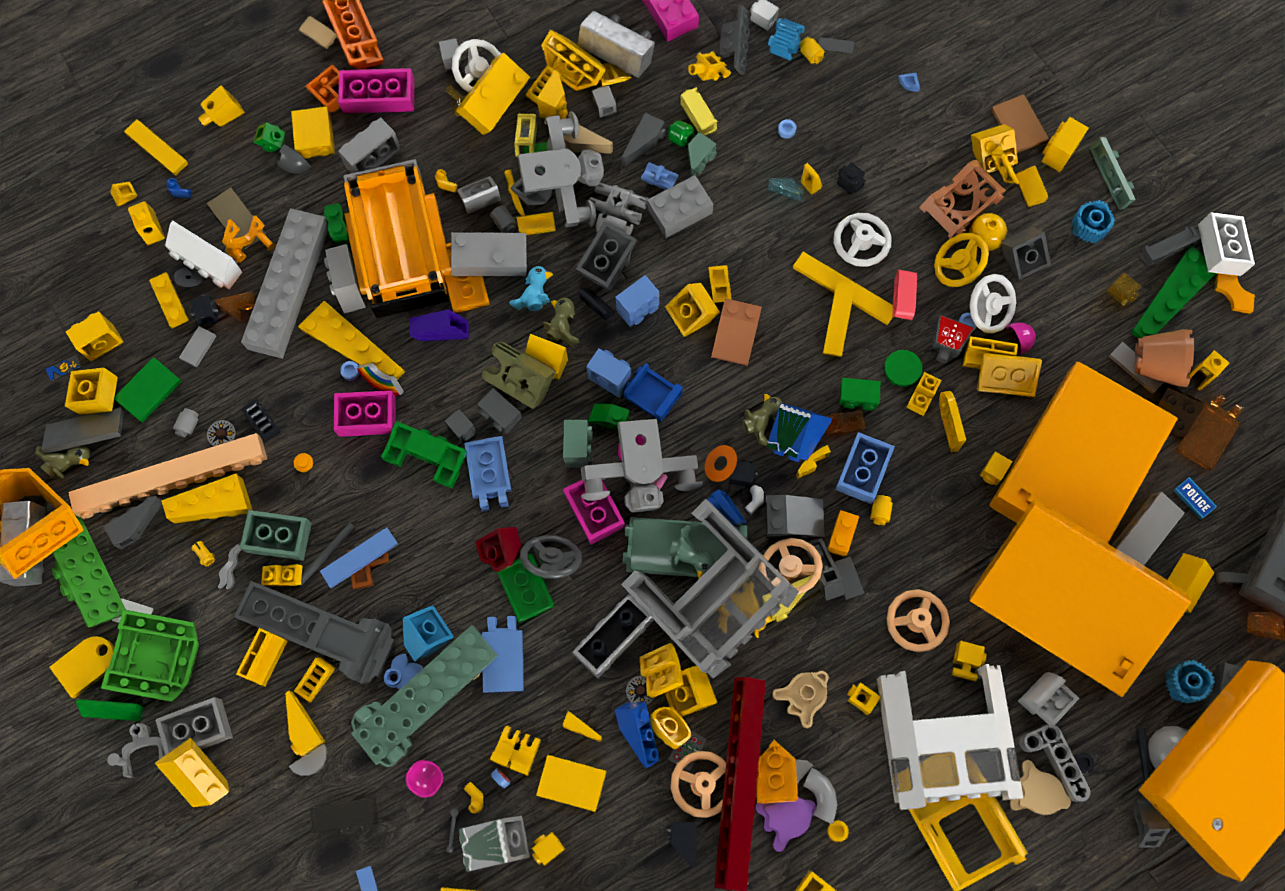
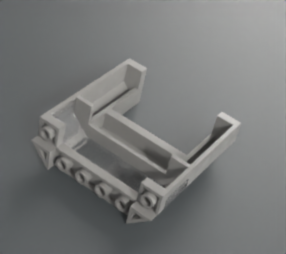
(723, 603)

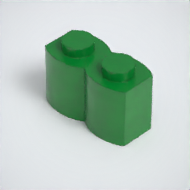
(337, 224)

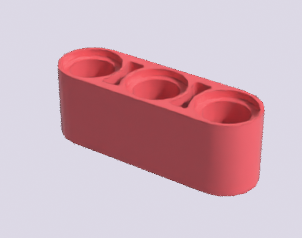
(904, 294)

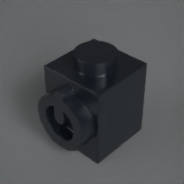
(851, 178)
(205, 309)

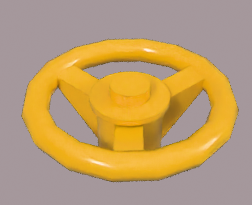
(962, 259)

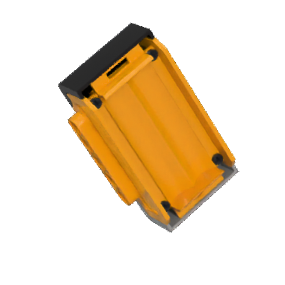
(396, 239)

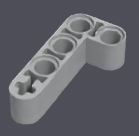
(1058, 765)

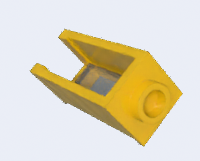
(1210, 368)

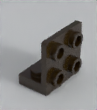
(1182, 406)

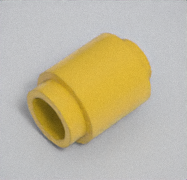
(811, 50)
(881, 510)

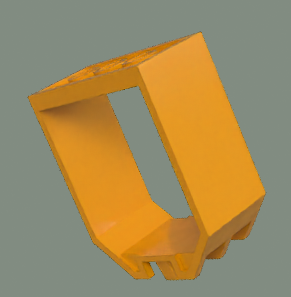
(45, 535)

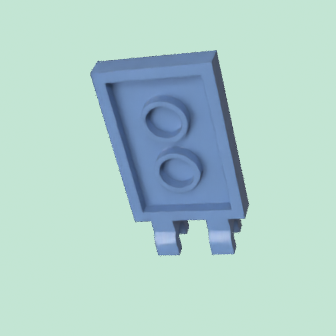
(488, 471)
(506, 671)

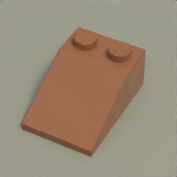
(736, 332)

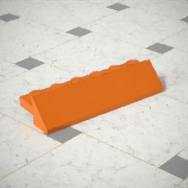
(354, 33)

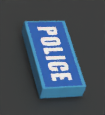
(1195, 498)

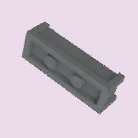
(1169, 246)

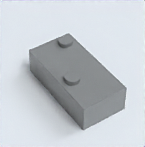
(488, 254)

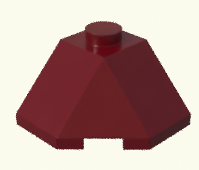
(499, 547)

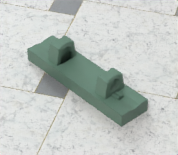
(1112, 173)

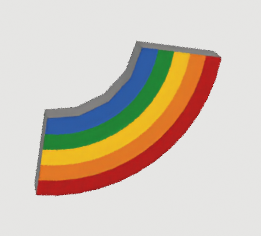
(380, 380)

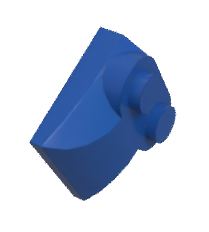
(726, 506)

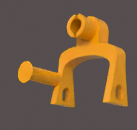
(235, 245)

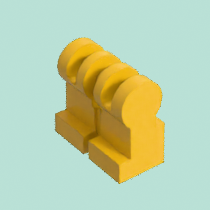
(506, 753)

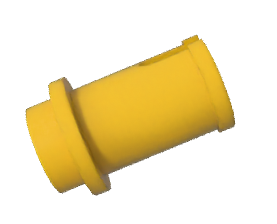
(206, 558)

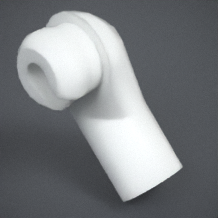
(757, 499)

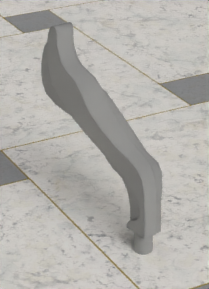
(226, 573)

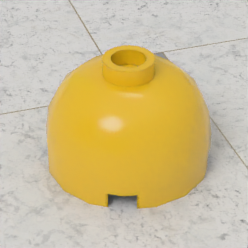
(990, 228)

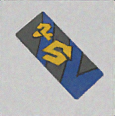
(63, 367)

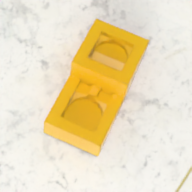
(719, 283)
(810, 465)

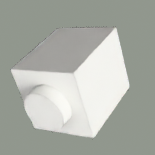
(764, 13)

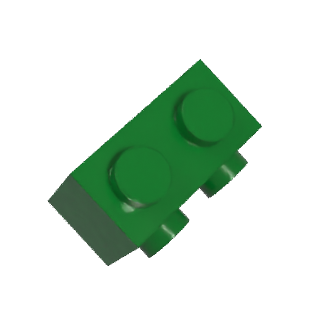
(859, 393)

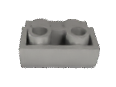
(1049, 698)

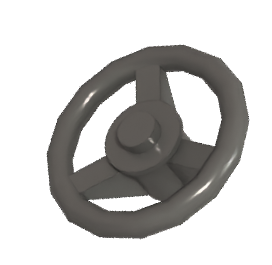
(551, 558)

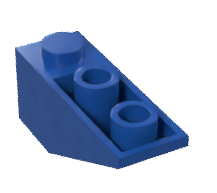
(636, 728)

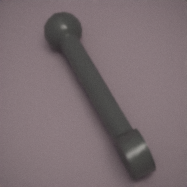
(454, 813)

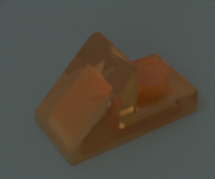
(233, 304)

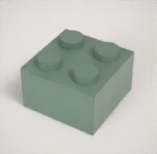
(576, 443)

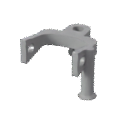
(140, 740)

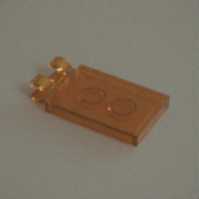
(1210, 433)

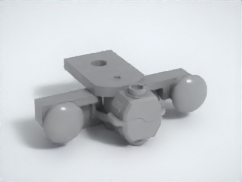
(563, 170)
(640, 468)

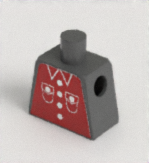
(949, 337)

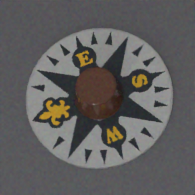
(220, 432)
(637, 690)

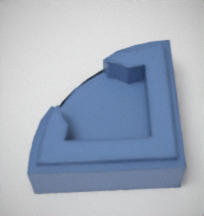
(909, 82)

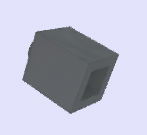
(460, 426)

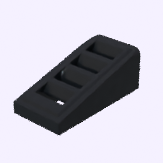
(255, 409)

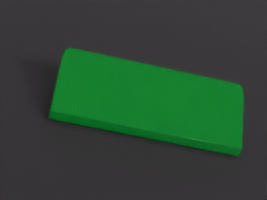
(110, 710)

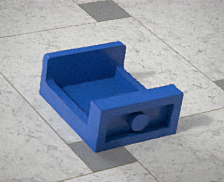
(652, 392)

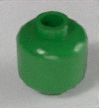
(681, 133)

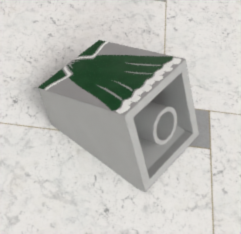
(493, 843)

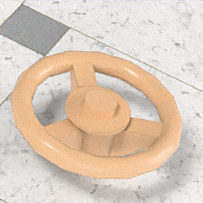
(792, 566)
(918, 620)
(701, 783)

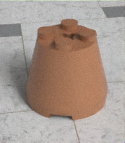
(1166, 357)

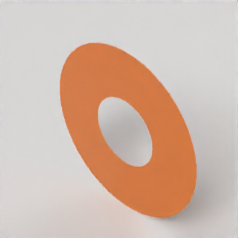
(731, 457)

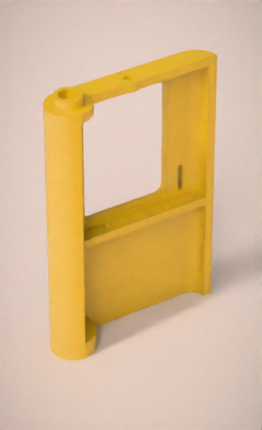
(996, 823)

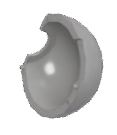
(1163, 742)

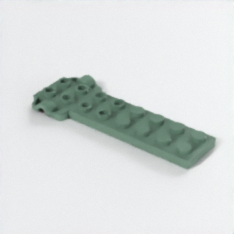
(386, 727)

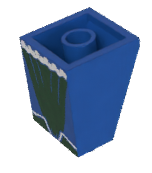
(796, 432)

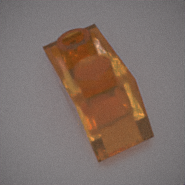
(1266, 625)

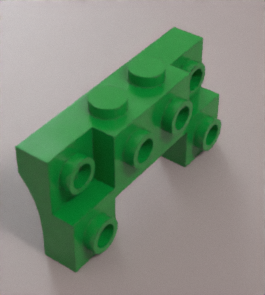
(428, 448)

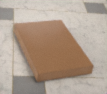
(1021, 117)

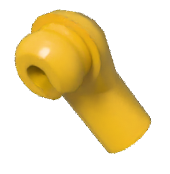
(443, 183)
(477, 798)

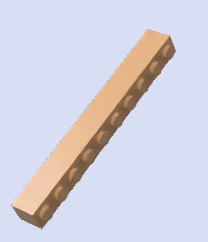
(167, 476)

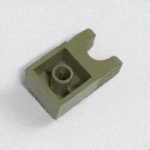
(520, 375)

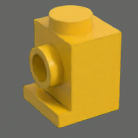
(870, 701)

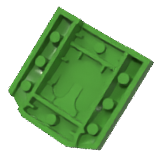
(152, 656)

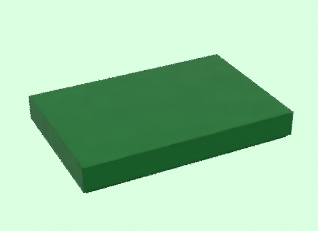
(147, 389)
(525, 590)

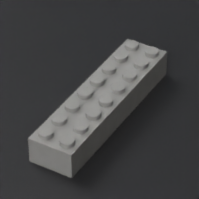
(285, 283)

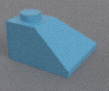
(425, 633)

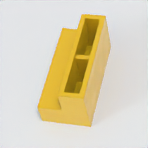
(977, 346)
(1192, 576)
(262, 657)

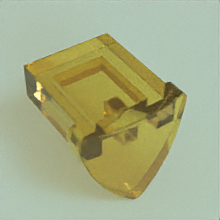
(457, 96)

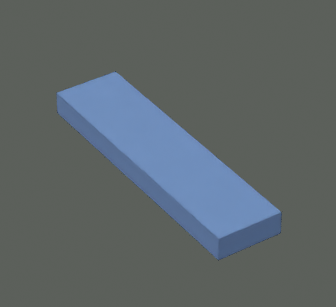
(358, 557)

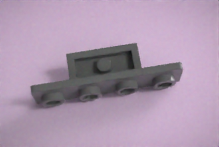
(735, 38)

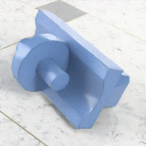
(659, 176)

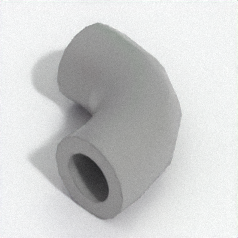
(824, 794)

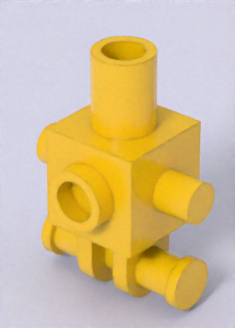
(708, 67)

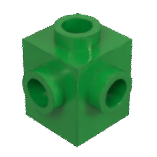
(269, 137)

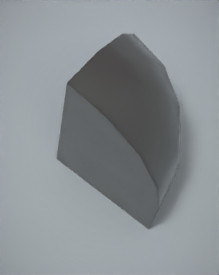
(292, 161)

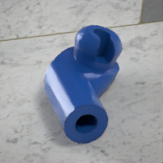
(175, 189)

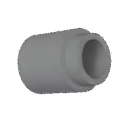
(186, 423)

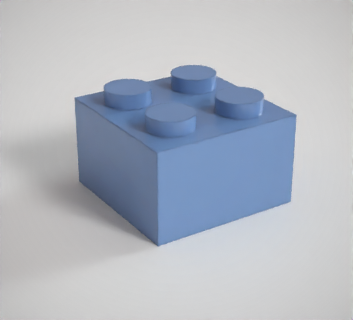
(637, 301)
(609, 372)

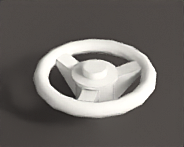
(476, 64)
(863, 238)
(989, 304)

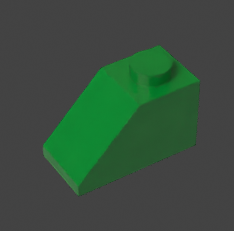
(608, 415)

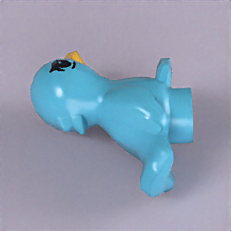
(533, 296)

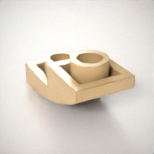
(318, 32)

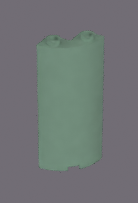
(652, 540)

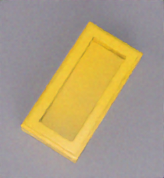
(536, 223)

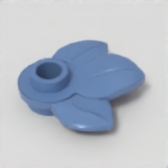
(404, 671)

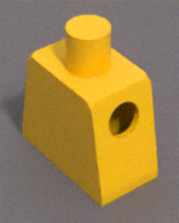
(220, 108)
(144, 217)

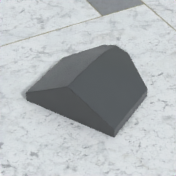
(535, 197)

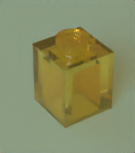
(1124, 289)

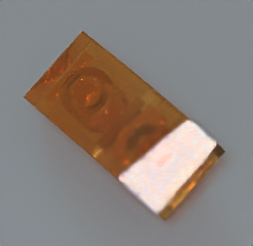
(846, 422)

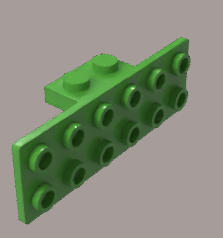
(86, 579)

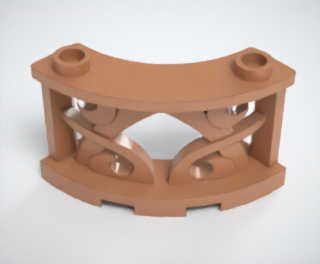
(938, 209)

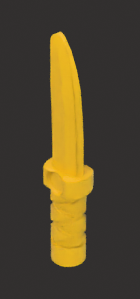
(510, 180)

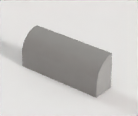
(1148, 528)

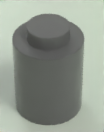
(503, 220)

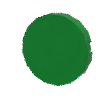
(903, 368)

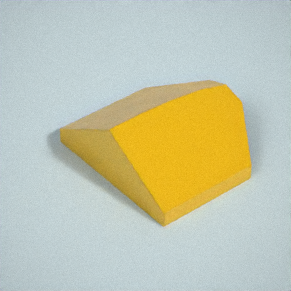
(613, 75)

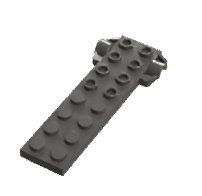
(358, 647)

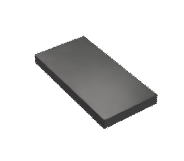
(82, 430)

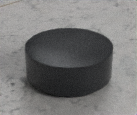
(1084, 762)

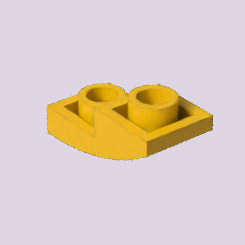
(923, 393)
(281, 575)

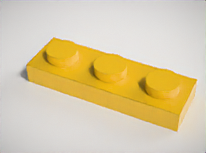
(169, 300)

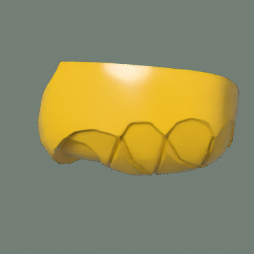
(670, 726)

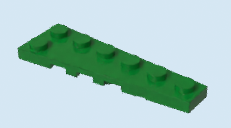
(1179, 288)

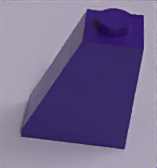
(439, 326)

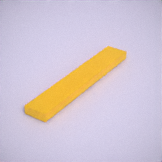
(828, 278)

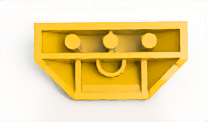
(574, 64)

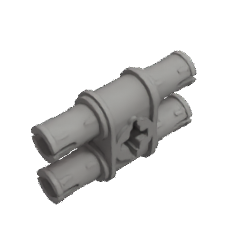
(619, 202)

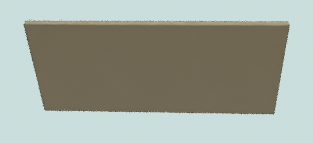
(228, 207)

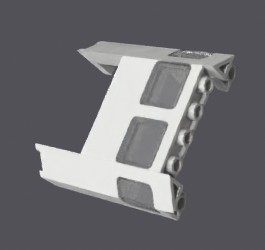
(949, 753)

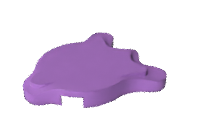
(786, 819)

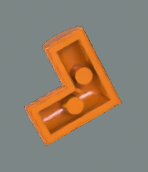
(323, 86)

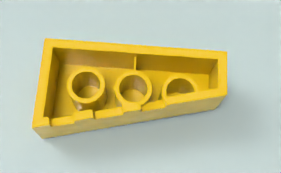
(209, 501)

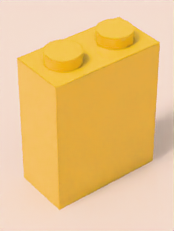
(313, 132)

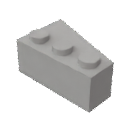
(343, 278)

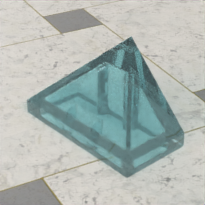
(786, 187)

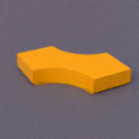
(1238, 297)

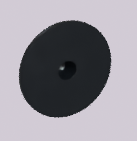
(187, 277)

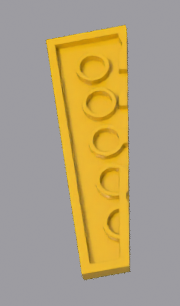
(340, 335)

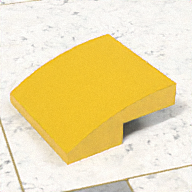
(661, 670)

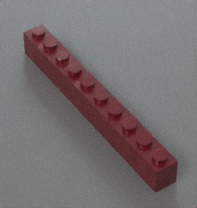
(740, 784)

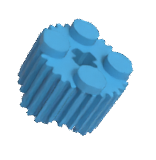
(786, 38)
(1092, 221)
(1178, 683)

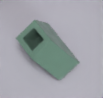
(700, 152)

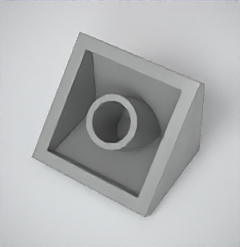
(479, 194)

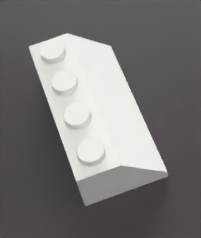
(202, 256)

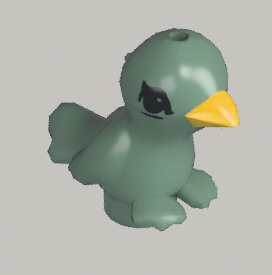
(686, 552)

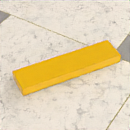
(156, 147)
(839, 319)

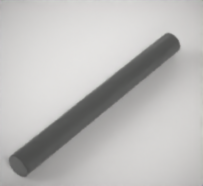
(326, 553)

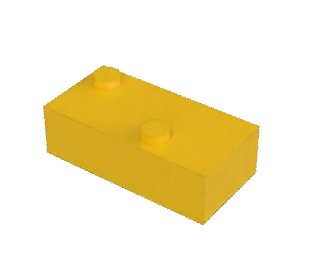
(493, 93)

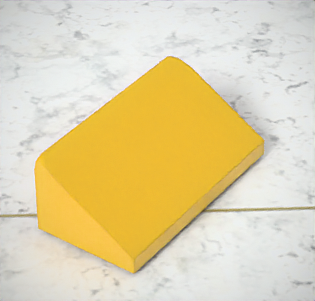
(1004, 166)
(1032, 186)

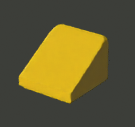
(123, 193)

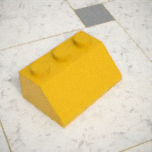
(193, 774)

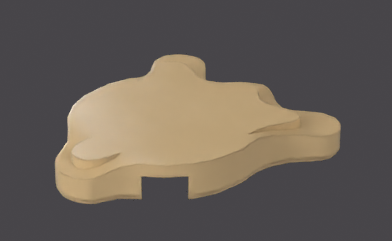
(805, 694)
(1040, 791)

